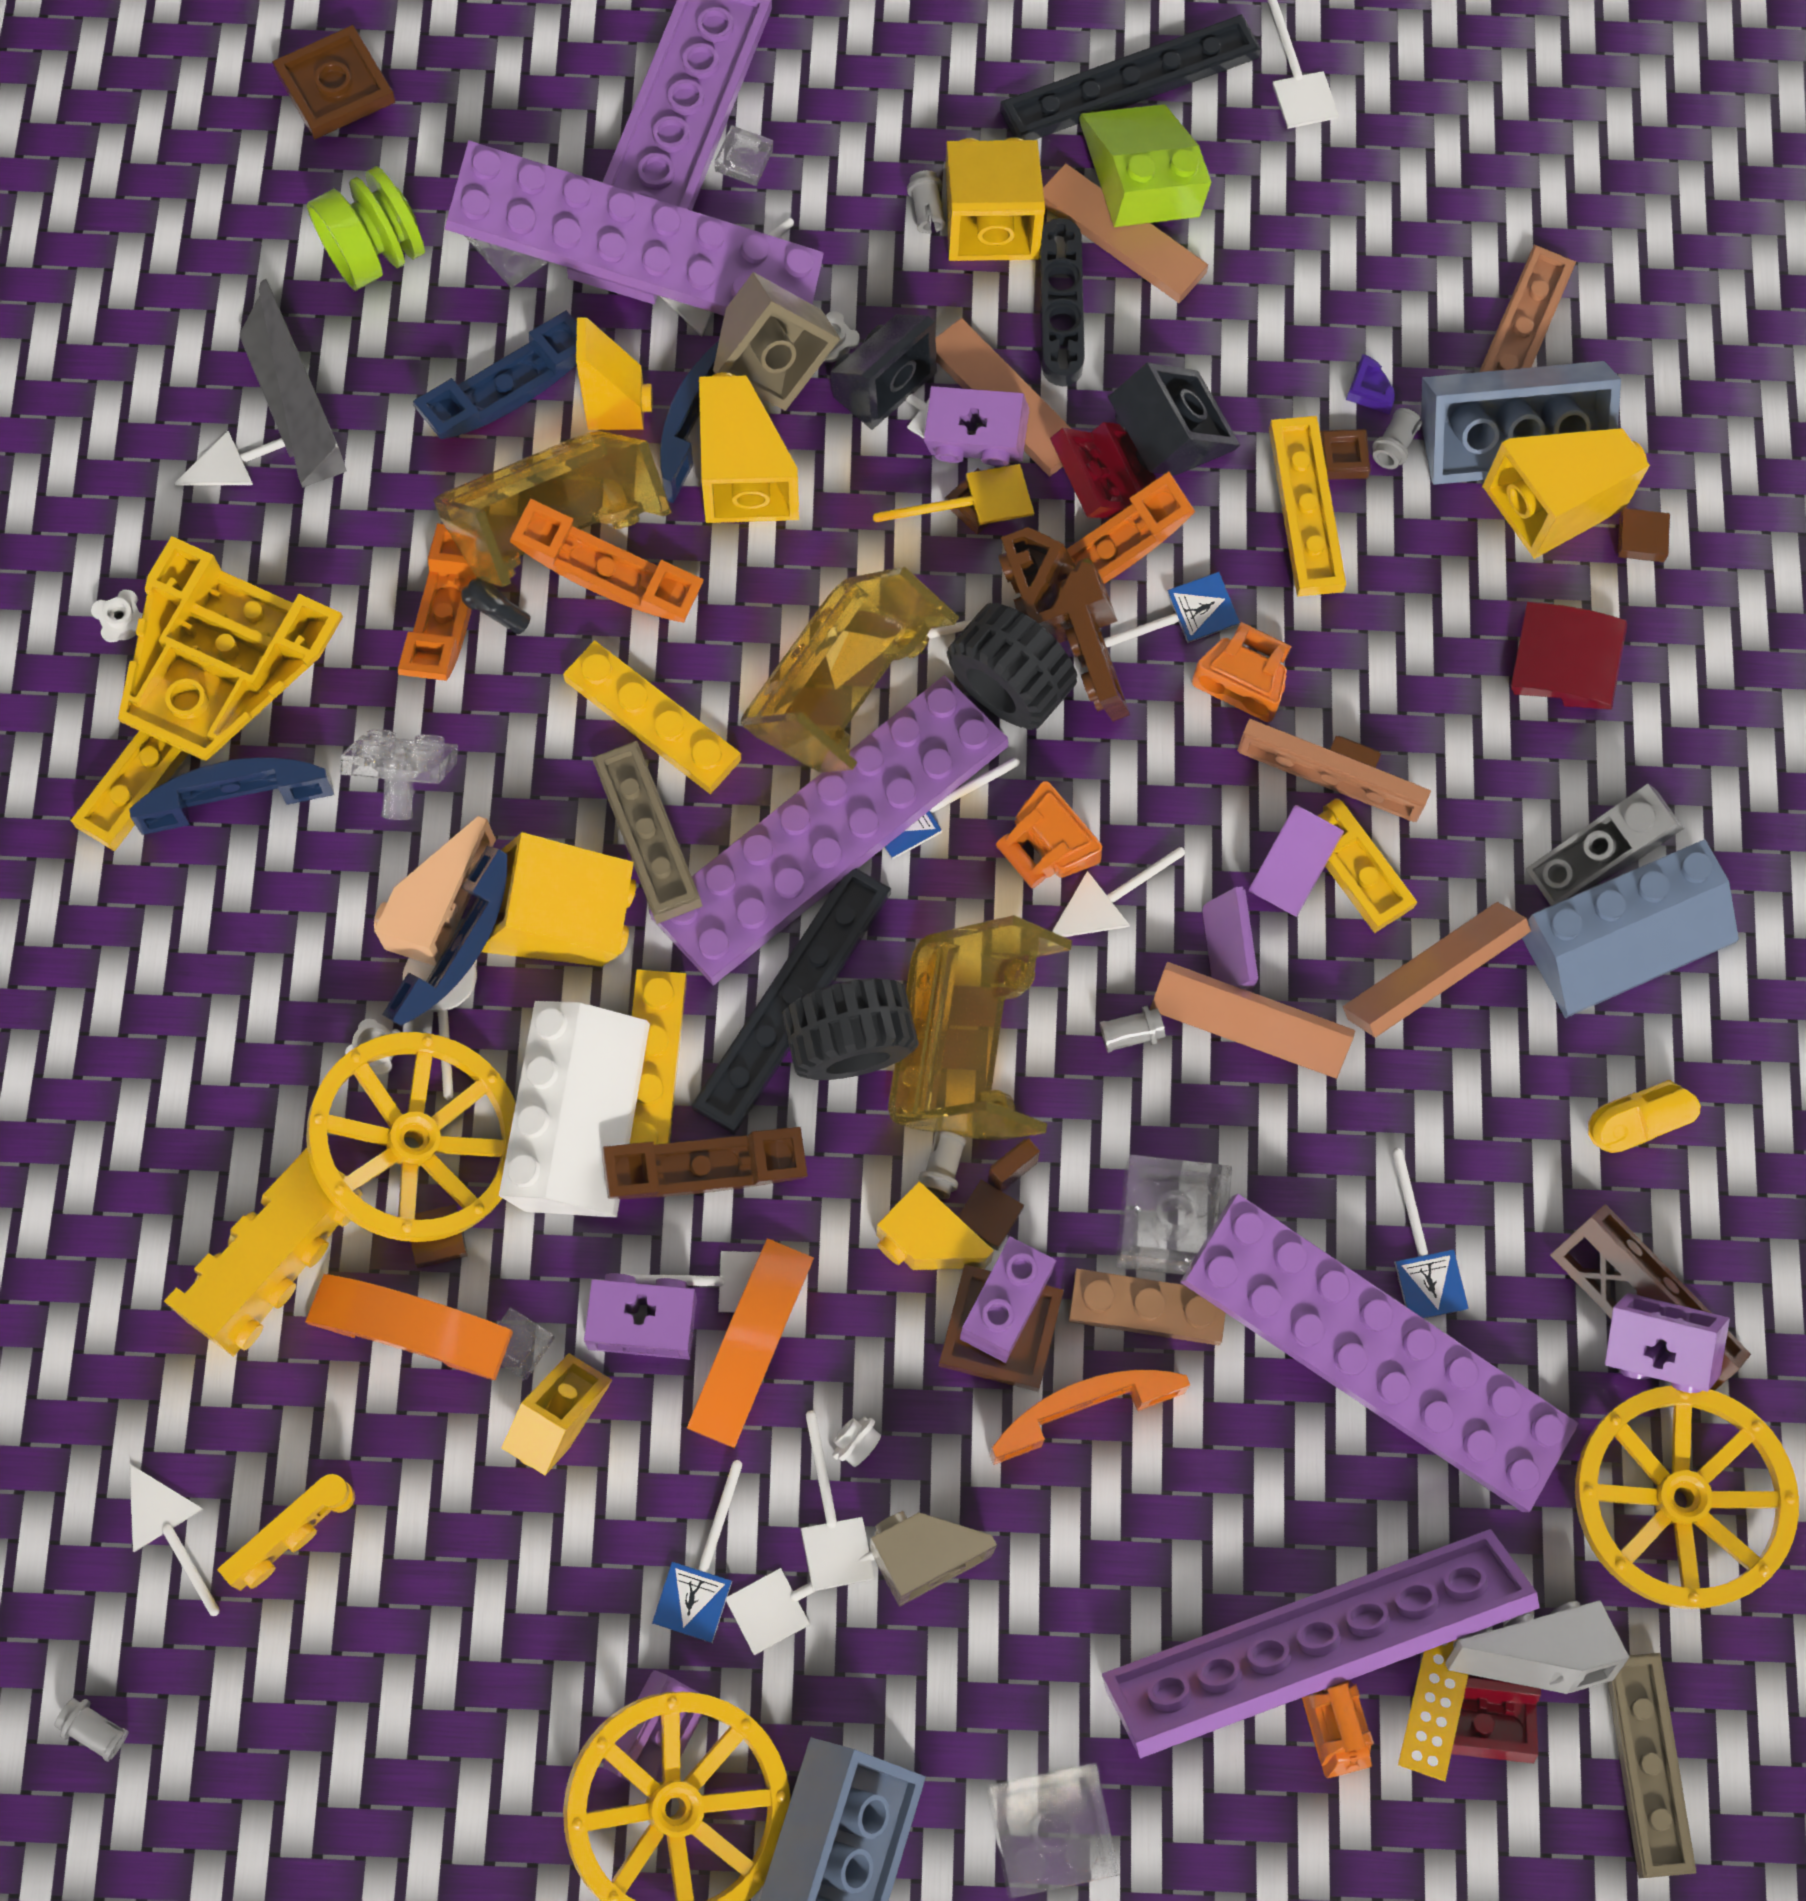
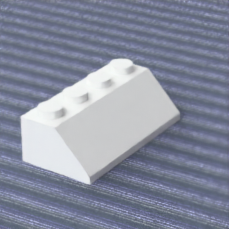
(570, 1103)

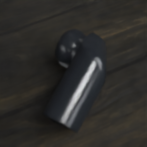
(491, 602)

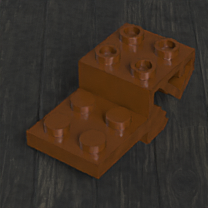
(1069, 605)

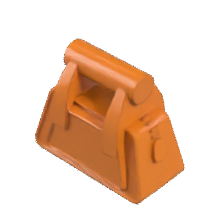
(1243, 675)
(1056, 836)
(1339, 1729)

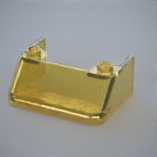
(586, 478)
(839, 662)
(957, 1012)

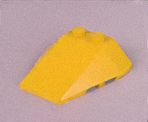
(214, 651)

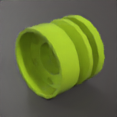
(370, 226)

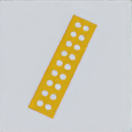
(1433, 1715)

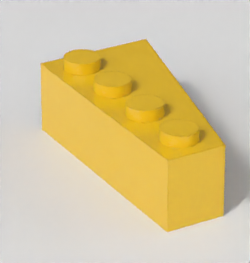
(262, 1260)

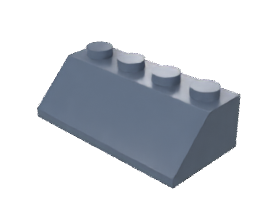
(1475, 412)
(1633, 928)
(843, 1827)

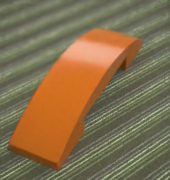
(1136, 530)
(603, 567)
(442, 615)
(410, 1324)
(750, 1343)
(1145, 1388)

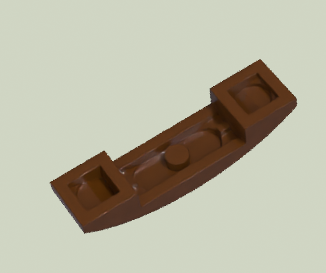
(704, 1165)

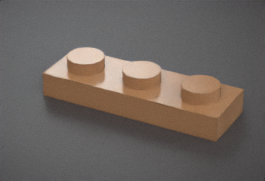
(1144, 1307)

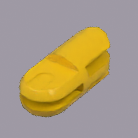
(1642, 1116)

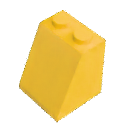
(994, 199)
(742, 456)
(1563, 483)
(562, 903)

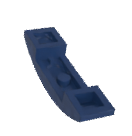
(505, 384)
(675, 451)
(167, 804)
(488, 885)

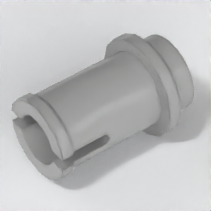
(925, 191)
(1392, 447)
(1132, 1029)
(943, 1164)
(90, 1728)

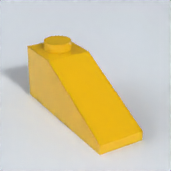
(609, 382)

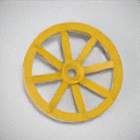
(414, 1125)
(1698, 1495)
(691, 1803)

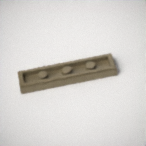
(647, 832)
(1650, 1769)

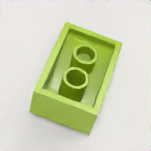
(1146, 165)

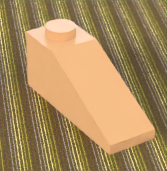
(430, 900)

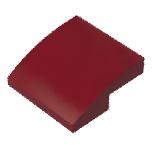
(1101, 468)
(1569, 655)
(1498, 1721)

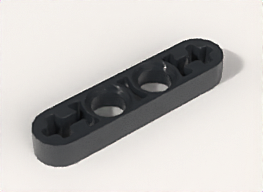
(1061, 301)

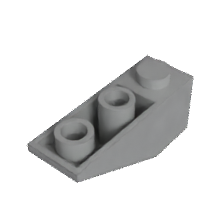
(1605, 846)
(1555, 1652)

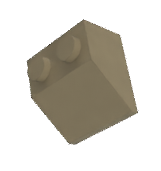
(773, 340)
(925, 1552)

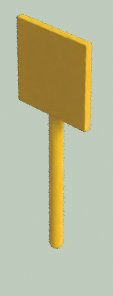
(995, 493)

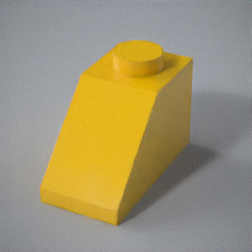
(929, 1235)
(555, 1413)

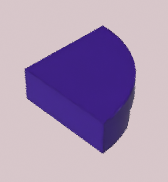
(1371, 386)

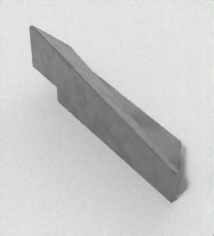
(289, 392)

